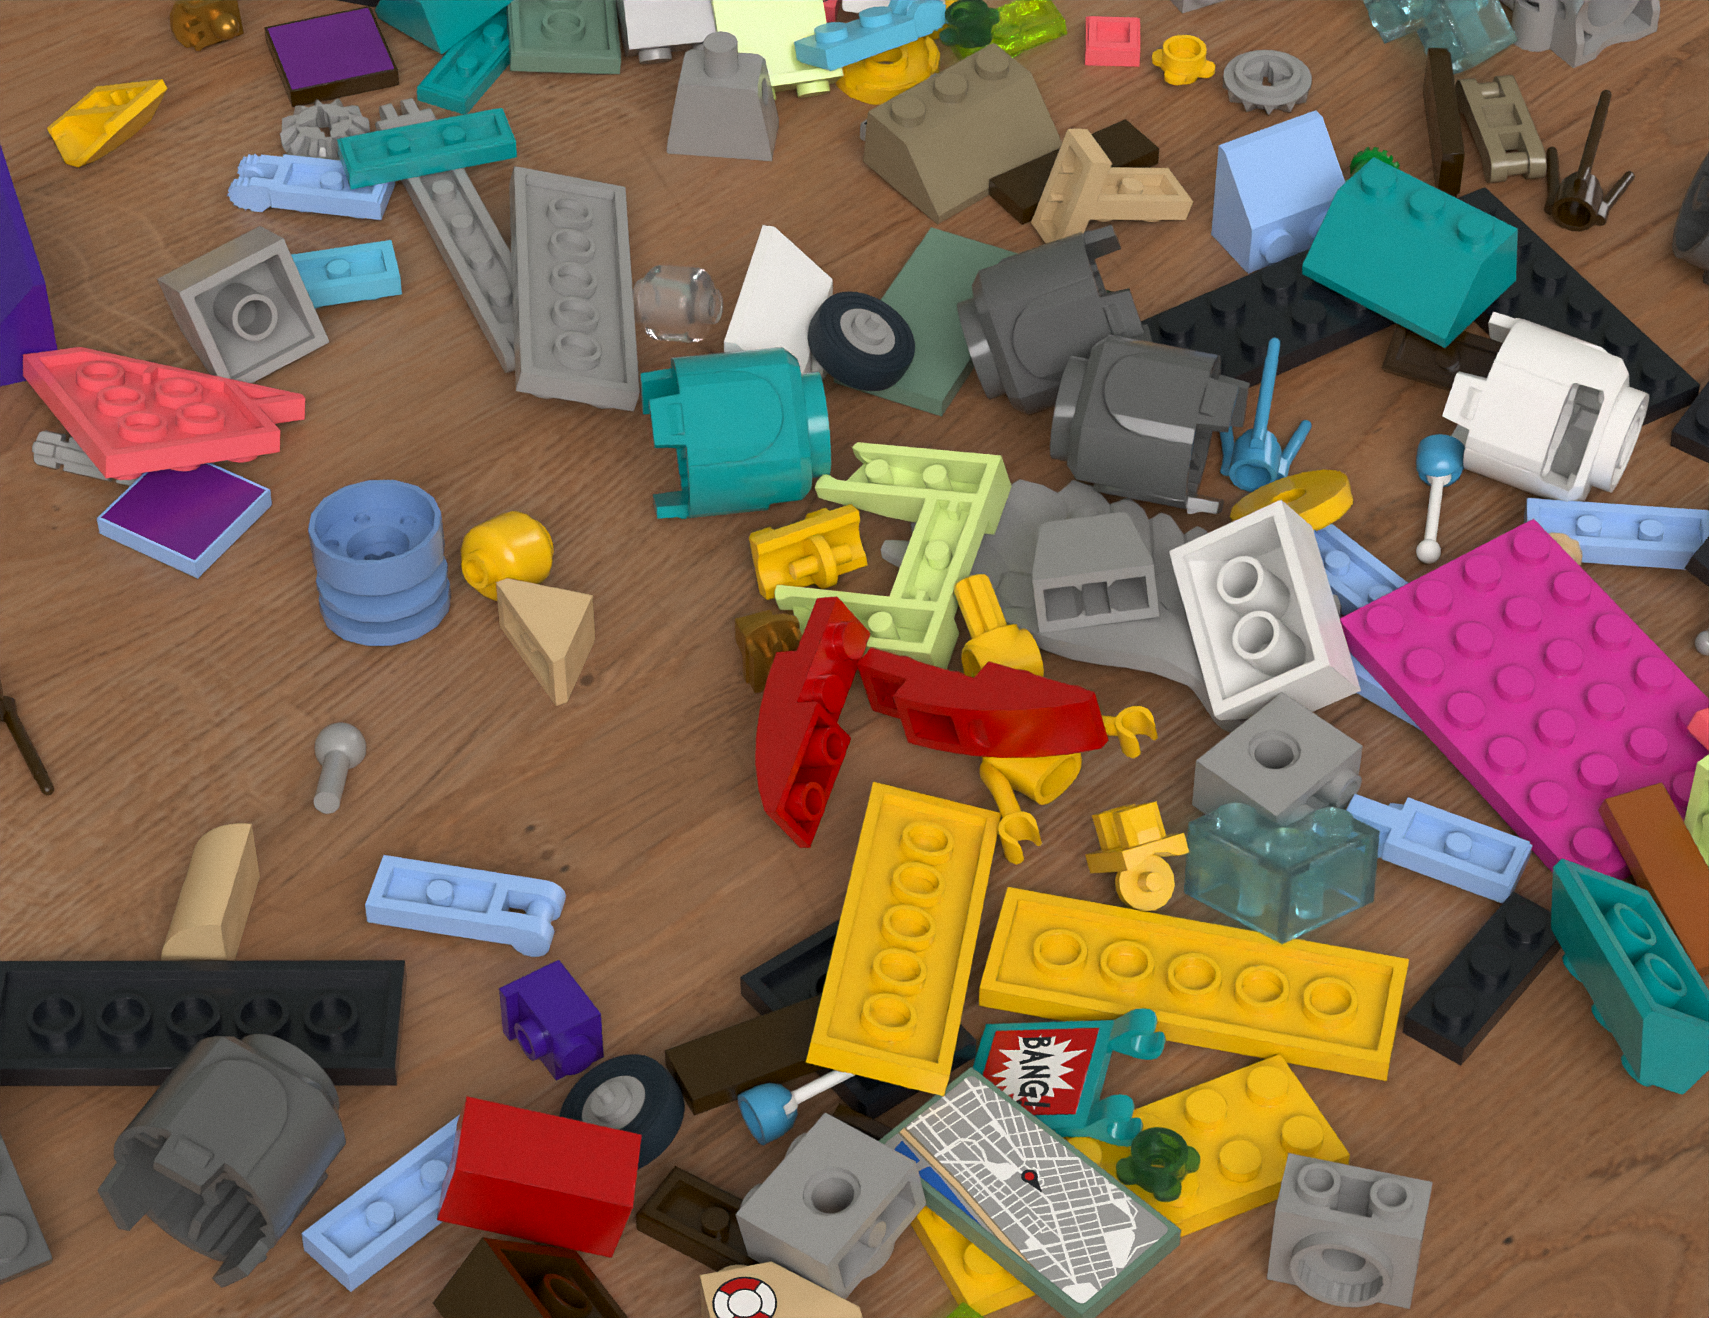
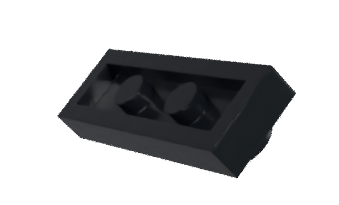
(1484, 980)

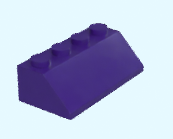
(24, 301)

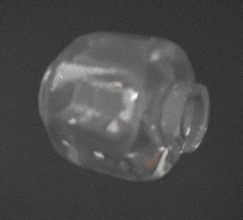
(677, 303)

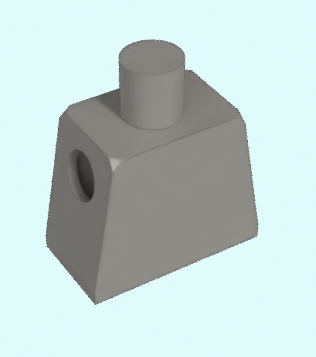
(724, 103)
(1092, 572)

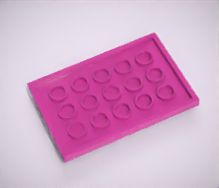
(1535, 690)

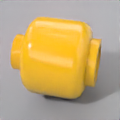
(504, 548)

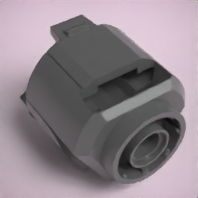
(1039, 313)
(1144, 420)
(228, 1150)

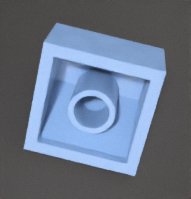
(1274, 191)

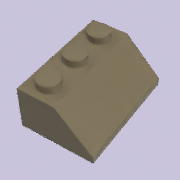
(959, 132)

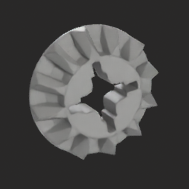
(1287, 74)
(302, 130)

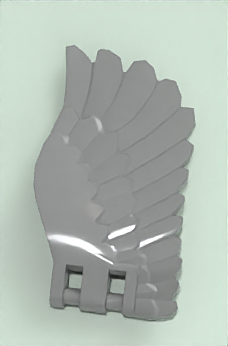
(1149, 645)

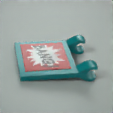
(1062, 1067)

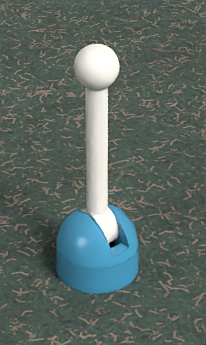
(1438, 465)
(772, 1108)

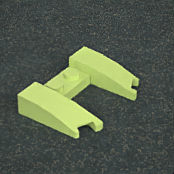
(953, 503)

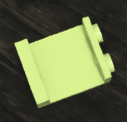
(770, 31)

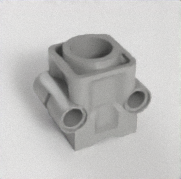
(1580, 27)

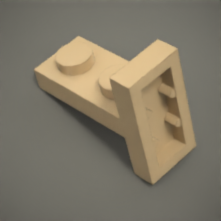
(1088, 188)

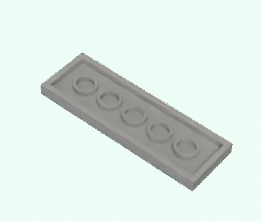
(572, 290)

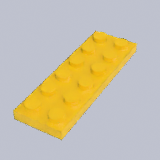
(905, 940)
(1201, 980)
(1243, 1138)

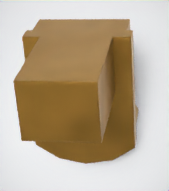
(205, 22)
(760, 638)

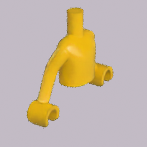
(1048, 777)

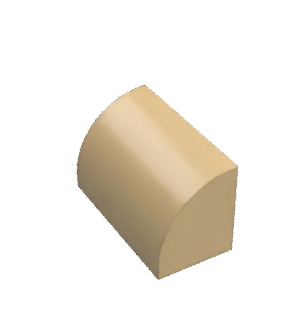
(215, 897)

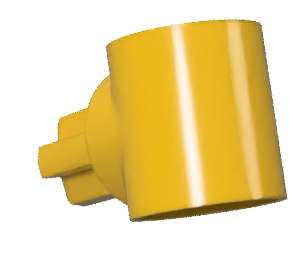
(990, 634)

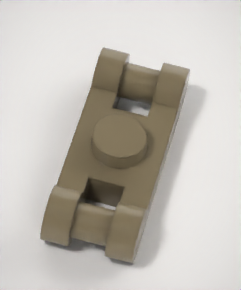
(1501, 124)

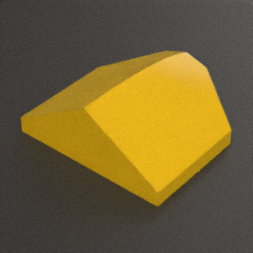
(105, 120)

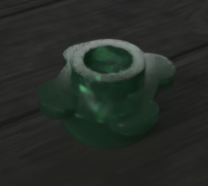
(969, 24)
(1162, 1148)

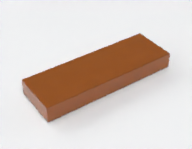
(1664, 863)

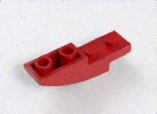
(990, 715)
(798, 718)

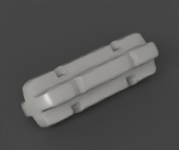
(52, 451)

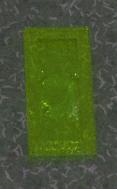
(1022, 27)

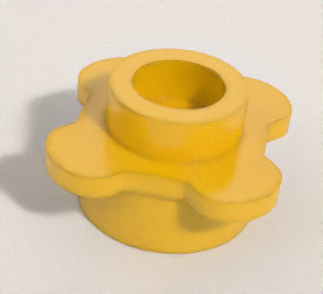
(1183, 60)

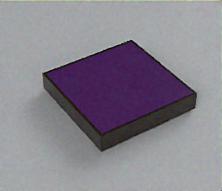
(331, 56)

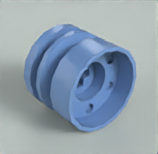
(380, 562)

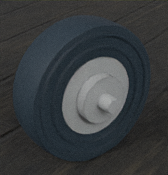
(861, 341)
(630, 1096)

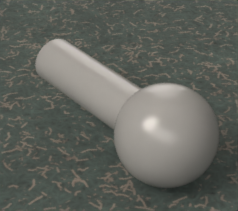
(337, 750)

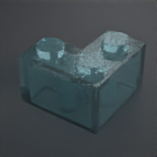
(1466, 27)
(1281, 875)

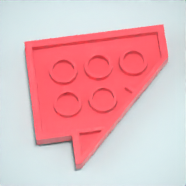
(157, 416)

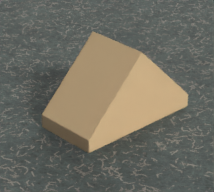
(549, 631)

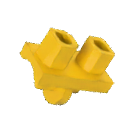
(808, 550)
(1132, 846)

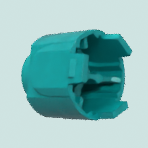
(741, 428)

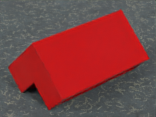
(540, 1177)

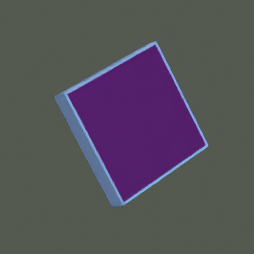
(185, 515)

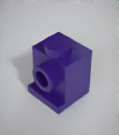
(552, 1020)

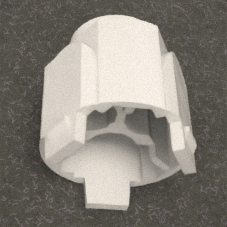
(1548, 413)

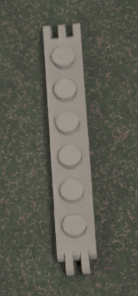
(464, 239)

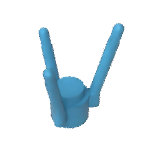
(1256, 454)

